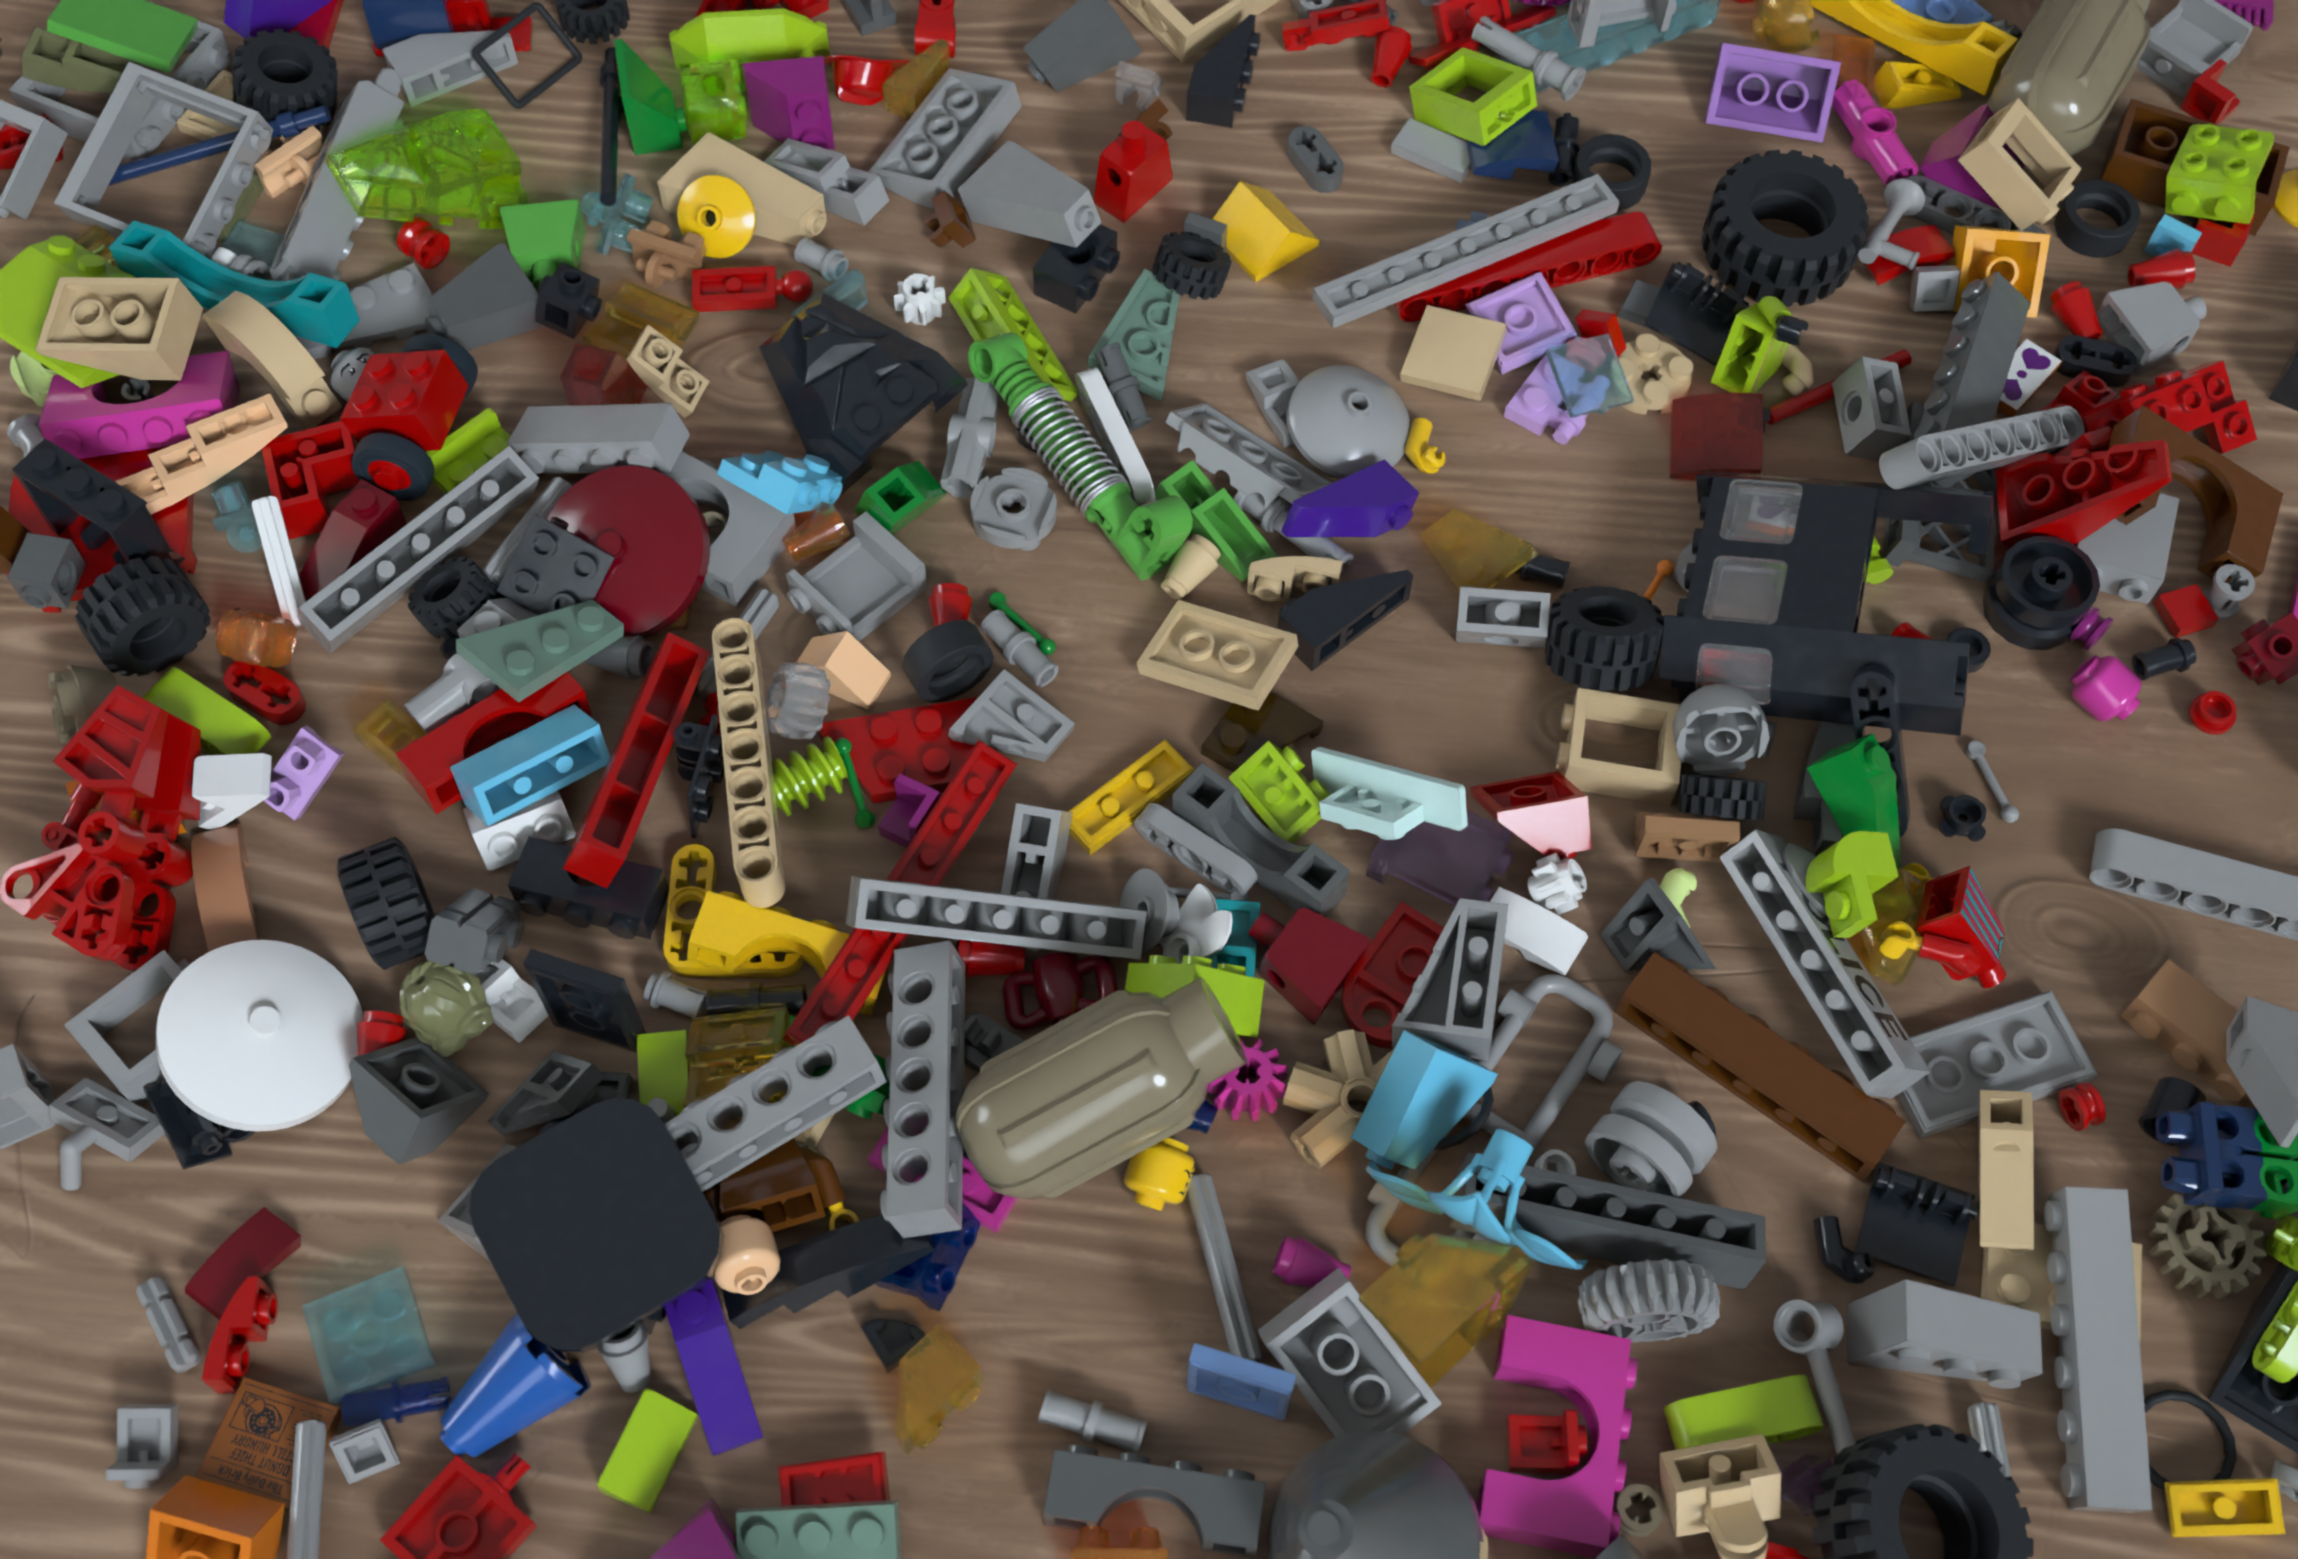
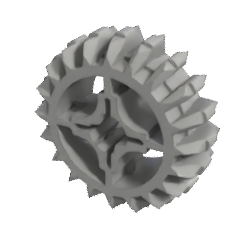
(1649, 1300)

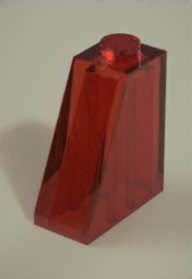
(600, 378)

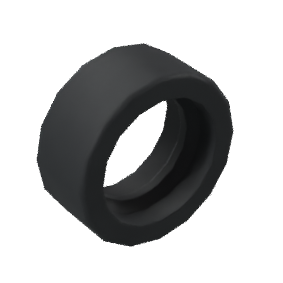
(1620, 151)
(2103, 197)
(947, 661)

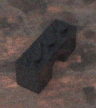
(625, 908)

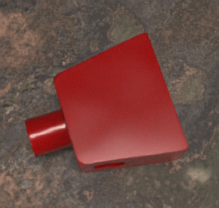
(1132, 171)

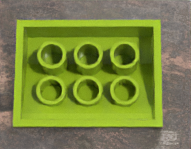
(27, 292)

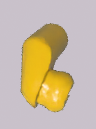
(1419, 451)

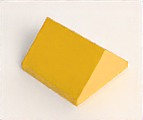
(1262, 231)

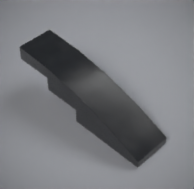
(832, 1261)

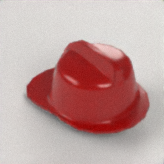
(860, 78)

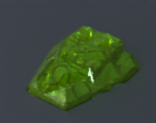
(432, 167)

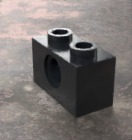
(1072, 274)

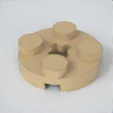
(1662, 360)

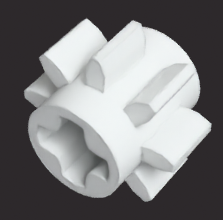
(919, 299)
(1557, 883)

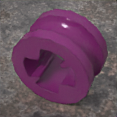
(2091, 628)

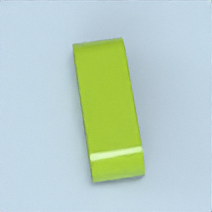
(222, 724)
(1776, 1408)

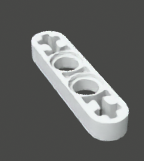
(1114, 434)

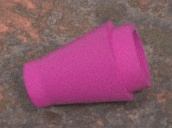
(1304, 1263)

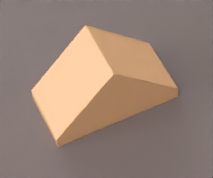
(848, 666)

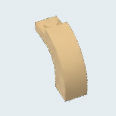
(276, 354)

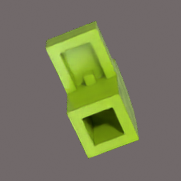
(1848, 878)

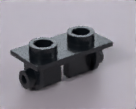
(190, 1134)

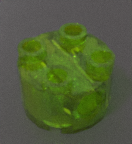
(713, 99)

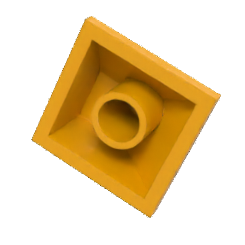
(2013, 253)

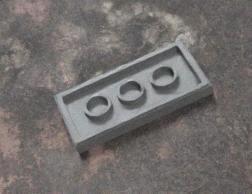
(2003, 1049)

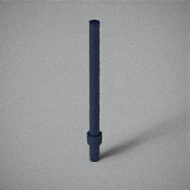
(285, 124)

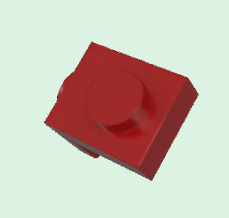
(1545, 1443)

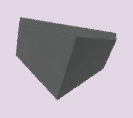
(1653, 925)

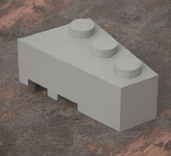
(1460, 983)
(1944, 1335)

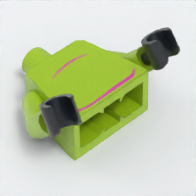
(1757, 347)

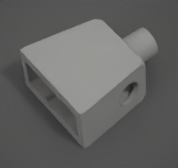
(2151, 322)

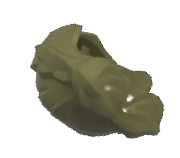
(444, 1006)

